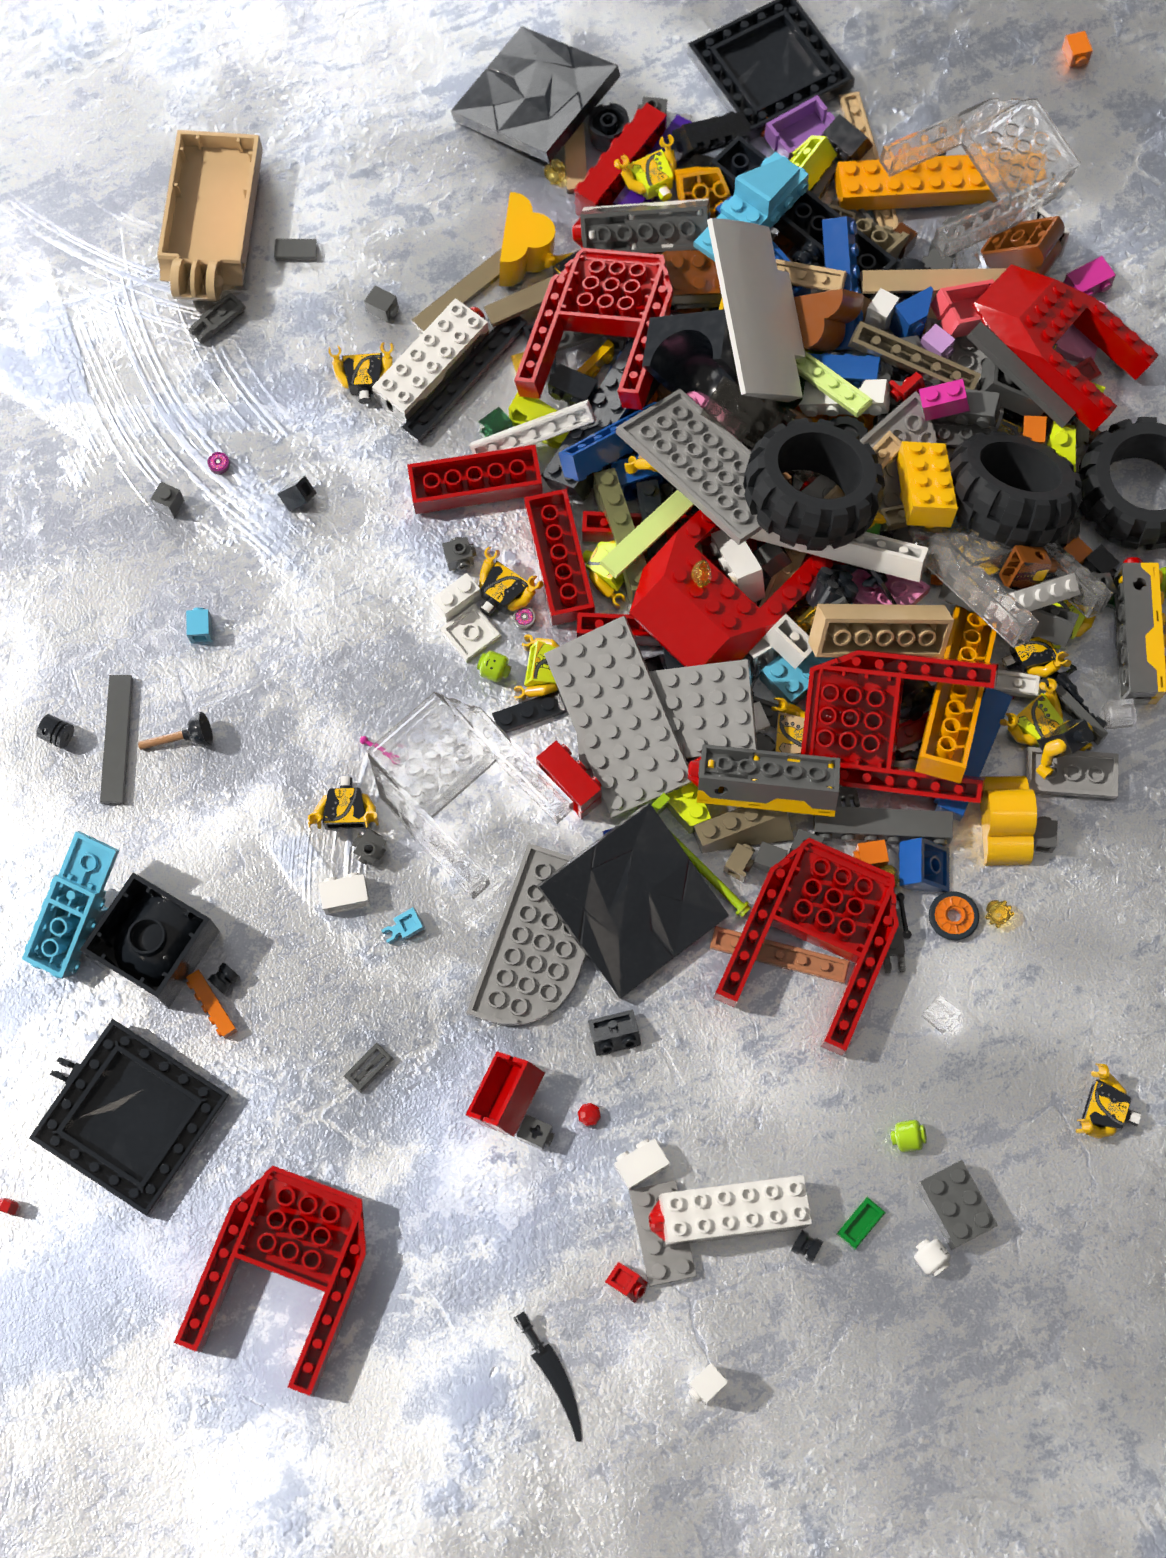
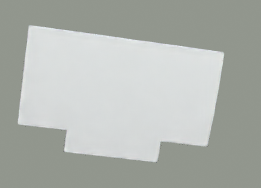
(757, 310)

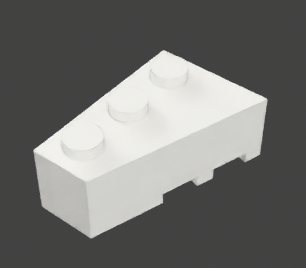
(738, 565)

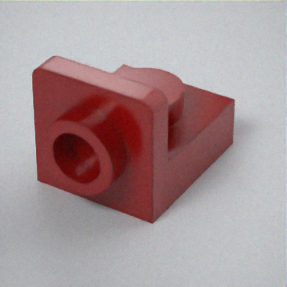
(909, 386)
(627, 1282)

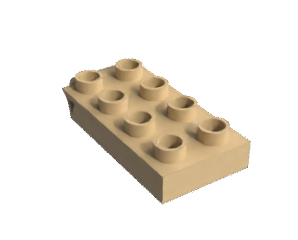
(209, 213)

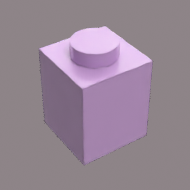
(938, 342)

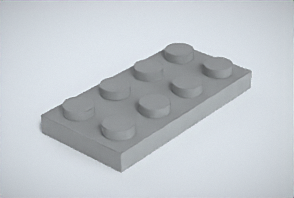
(1075, 774)
(660, 1262)

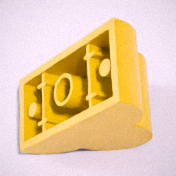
(524, 241)
(1008, 820)

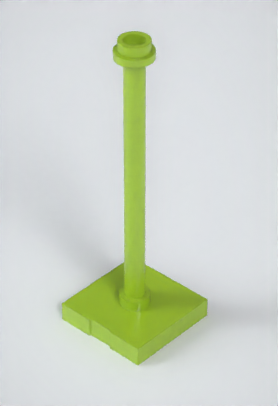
(742, 908)

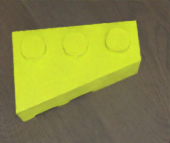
(814, 157)
(527, 409)
(1063, 441)
(685, 808)

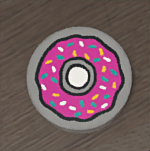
(524, 618)

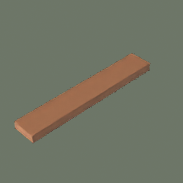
(786, 956)

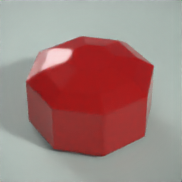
(589, 1114)
(9, 1206)

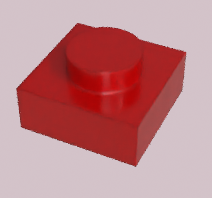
(1089, 369)

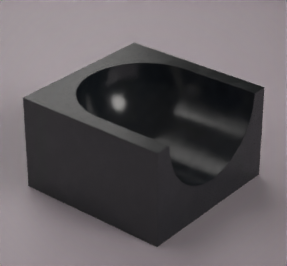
(690, 351)
(150, 940)

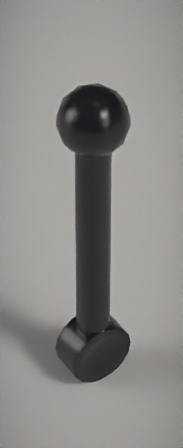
(906, 934)

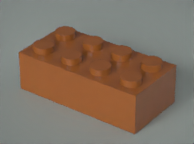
(691, 273)

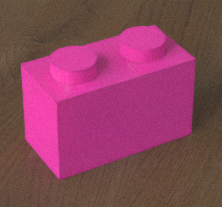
(1091, 277)
(944, 399)

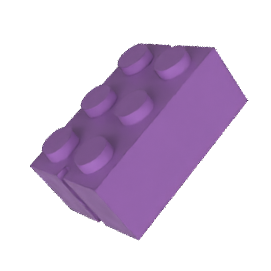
(797, 125)

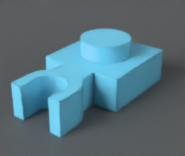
(406, 925)

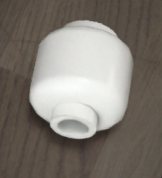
(932, 1257)

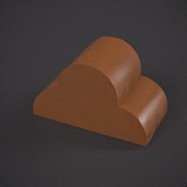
(1027, 245)
(824, 317)

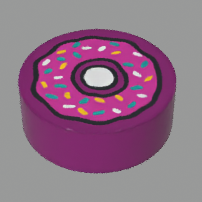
(218, 463)

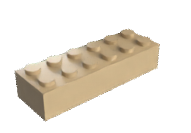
(881, 628)

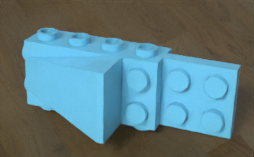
(761, 196)
(71, 907)

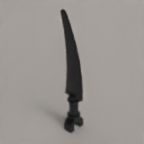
(554, 1372)

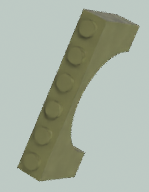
(612, 503)

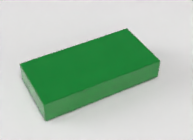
(861, 1223)

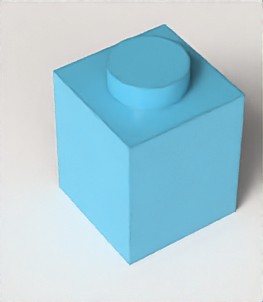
(199, 625)

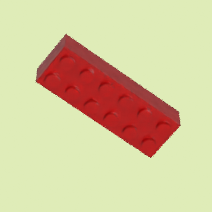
(637, 139)
(475, 479)
(559, 556)

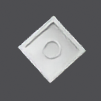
(470, 633)

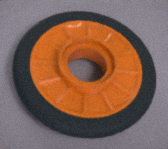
(943, 925)

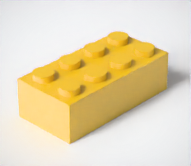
(926, 484)

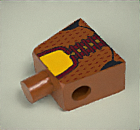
(1026, 567)

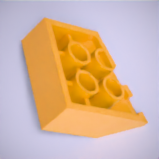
(702, 184)

